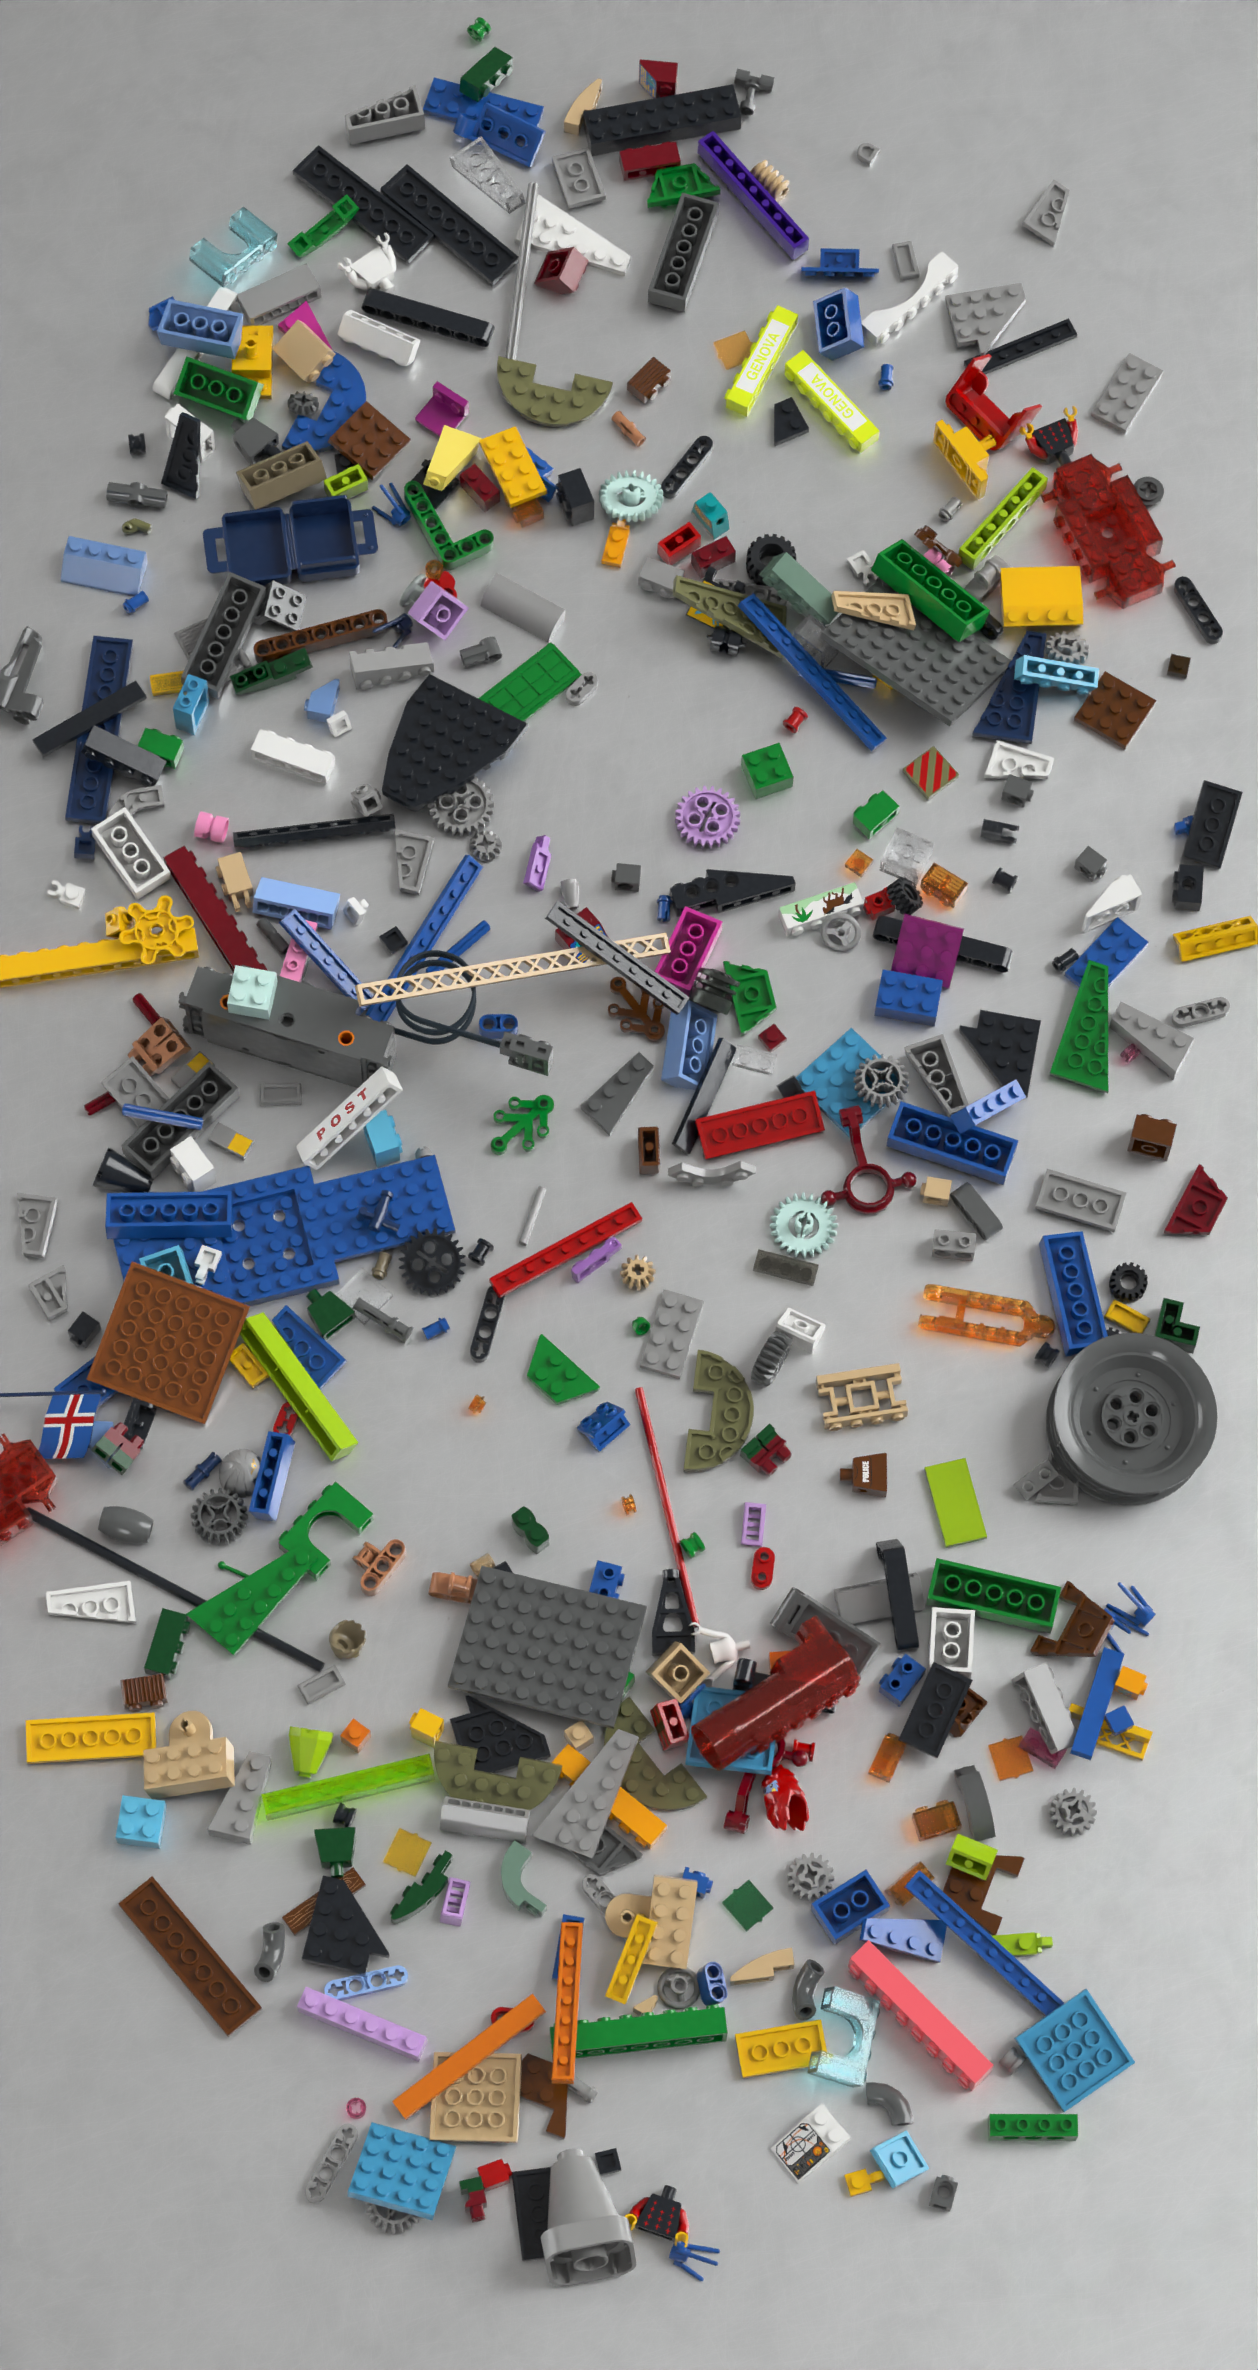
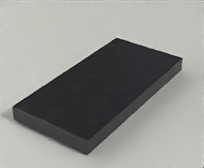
(1211, 824)
(935, 1710)
(532, 2207)

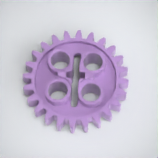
(725, 824)

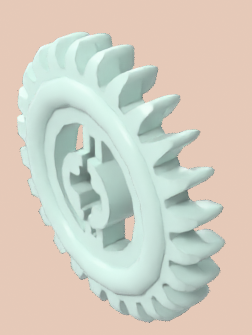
(634, 490)
(805, 1207)

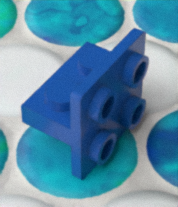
(604, 1425)

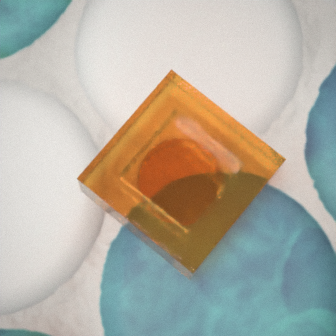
(859, 863)

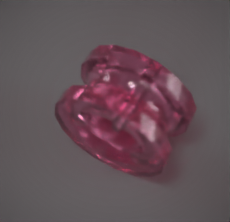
(1130, 1053)
(362, 2107)

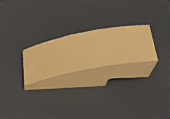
(585, 101)
(763, 1968)

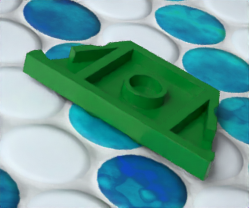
(681, 179)
(753, 997)
(557, 1374)

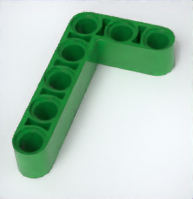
(439, 532)

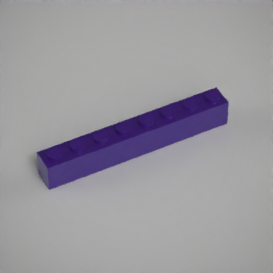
(753, 195)

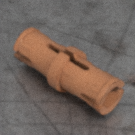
(628, 428)

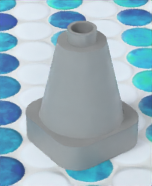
(584, 2230)

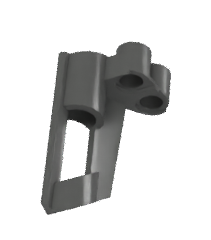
(13, 688)

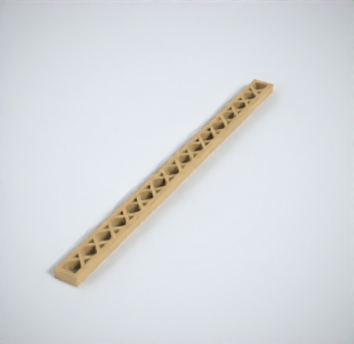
(500, 977)

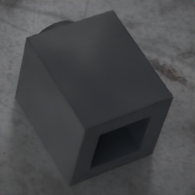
(84, 1330)

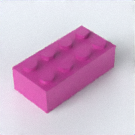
(690, 949)

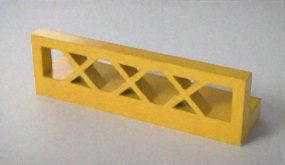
(1216, 940)
(1135, 1734)
(631, 1958)

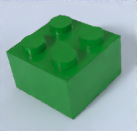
(767, 770)

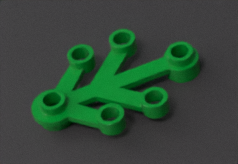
(524, 1121)

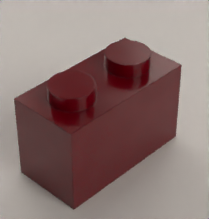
(479, 488)
(716, 555)

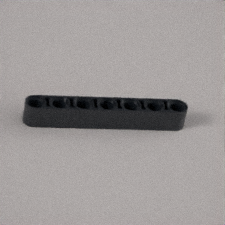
(428, 317)
(970, 952)

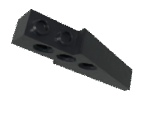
(747, 890)

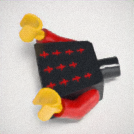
(1054, 440)
(661, 2216)

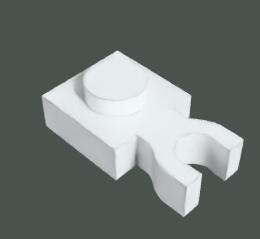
(862, 565)
(69, 895)

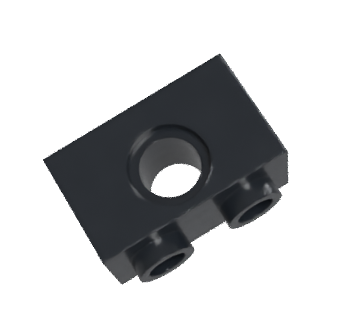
(1193, 877)

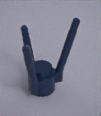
(400, 624)

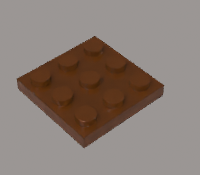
(369, 440)
(1115, 710)

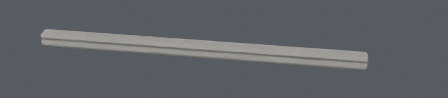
(522, 269)

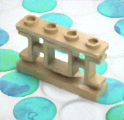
(861, 1380)

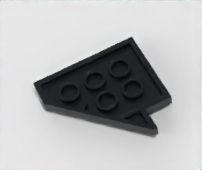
(1005, 1046)
(497, 1737)
(340, 1931)

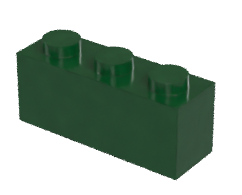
(486, 74)
(167, 1643)

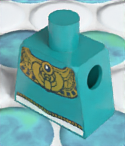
(709, 512)

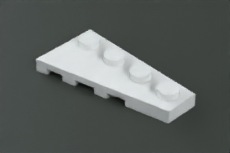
(96, 1602)

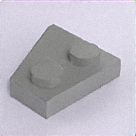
(51, 1292)

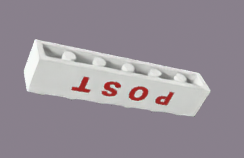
(349, 1118)

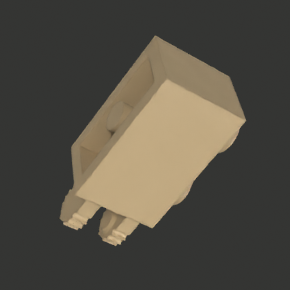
(235, 879)

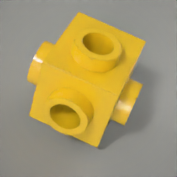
(118, 921)

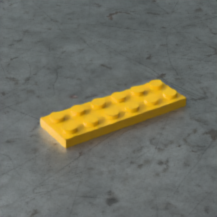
(90, 1738)

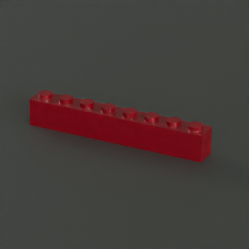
(211, 910)

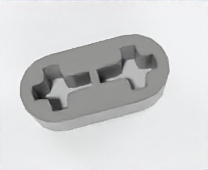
(578, 686)

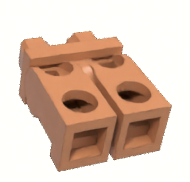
(159, 1047)

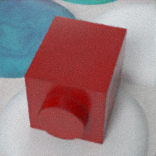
(494, 2174)

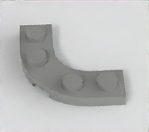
(139, 799)
(723, 1176)

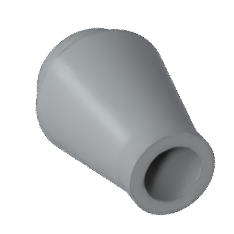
(570, 893)

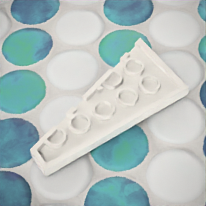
(558, 230)

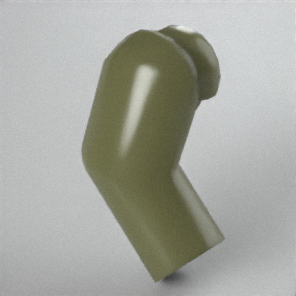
(135, 525)

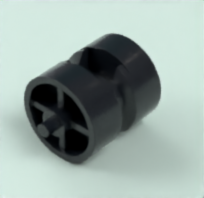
(725, 640)

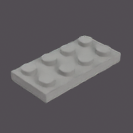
(1127, 393)
(1080, 1200)
(671, 1334)

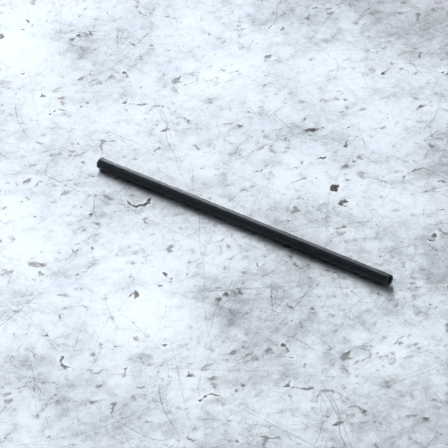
(165, 1584)

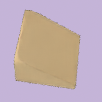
(646, 2006)

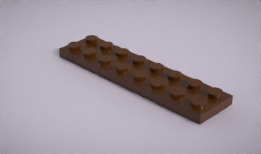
(190, 1956)

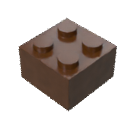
(1152, 1137)

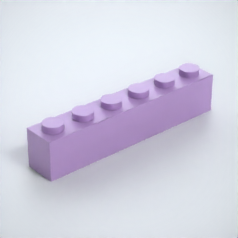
(362, 2024)

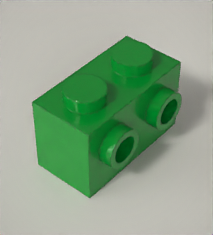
(162, 745)
(875, 814)

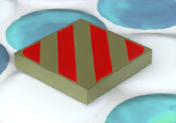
(930, 773)

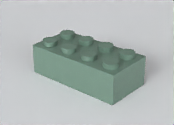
(799, 588)

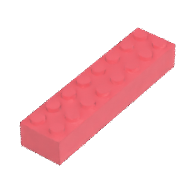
(920, 2016)

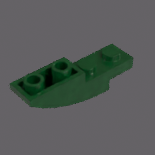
(271, 674)
(419, 1897)

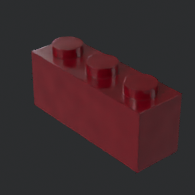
(648, 159)

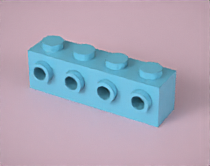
(1056, 674)

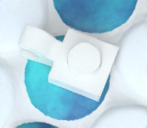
(206, 1261)

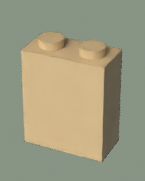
(304, 351)

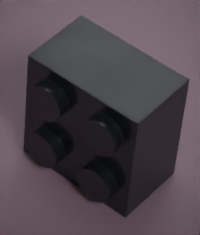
(575, 497)

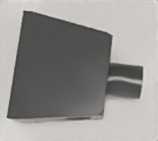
(252, 438)

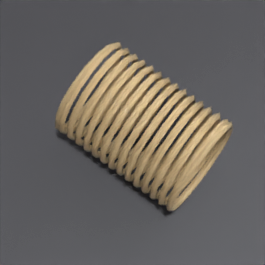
(477, 1564)

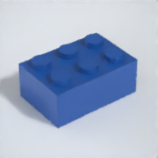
(838, 324)
(908, 998)
(846, 1906)

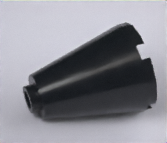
(121, 1175)

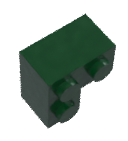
(1173, 1330)

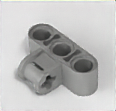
(986, 579)

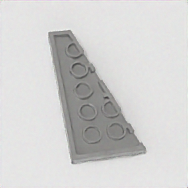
(585, 1808)

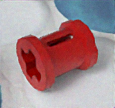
(795, 719)
(808, 1748)

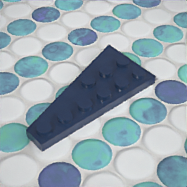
(1013, 704)

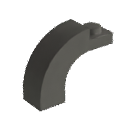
(976, 1803)

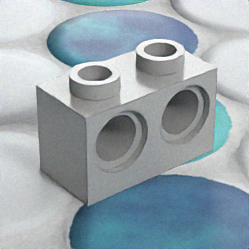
(953, 1245)

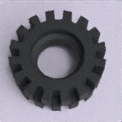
(904, 896)
(1128, 1294)

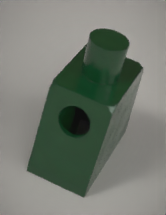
(328, 1313)
(336, 1849)

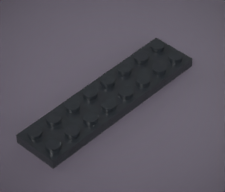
(375, 213)
(450, 224)

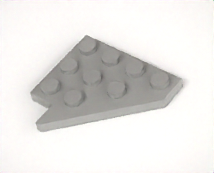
(984, 314)

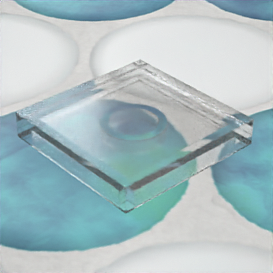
(368, 1289)

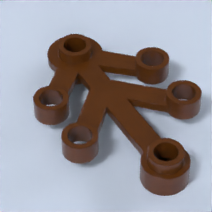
(929, 539)
(637, 1012)

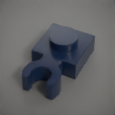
(84, 845)

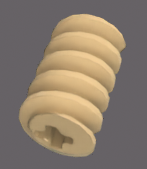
(770, 181)

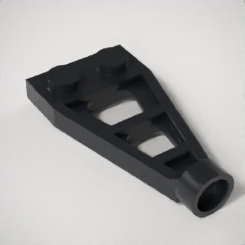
(663, 1640)

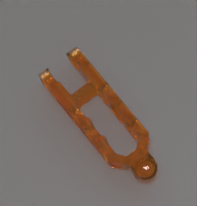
(1034, 1324)

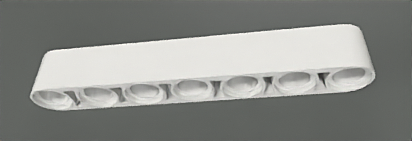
(168, 378)

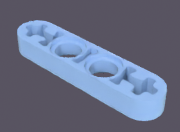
(367, 1987)

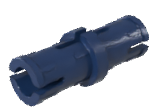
(202, 1471)

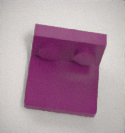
(443, 409)

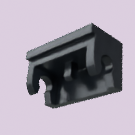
(139, 1419)

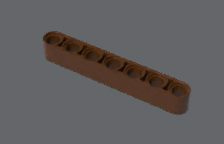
(327, 629)

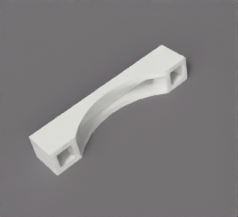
(882, 323)

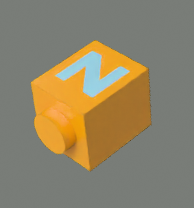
(1130, 1683)

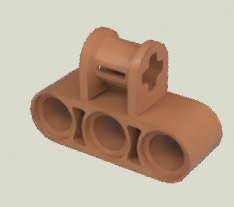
(371, 1557)
(452, 1587)

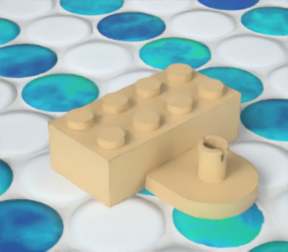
(191, 1761)
(670, 1906)

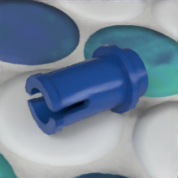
(886, 377)
(135, 602)
(664, 904)
(436, 1328)

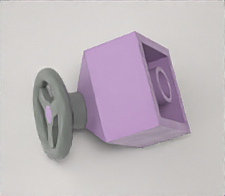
(433, 606)

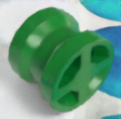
(479, 29)
(692, 1545)

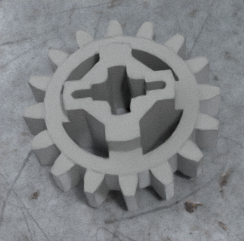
(1067, 648)
(1065, 1808)
(819, 1873)

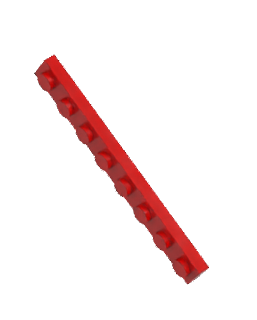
(565, 1250)

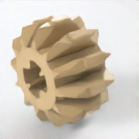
(645, 1269)

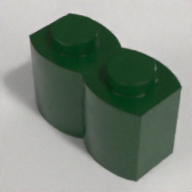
(534, 1533)

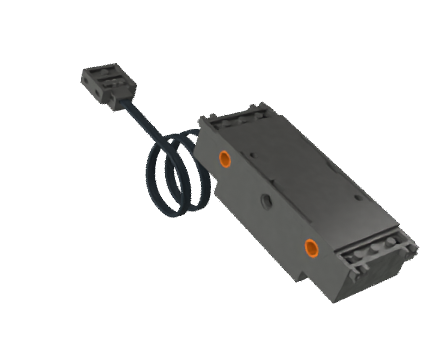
(326, 1030)

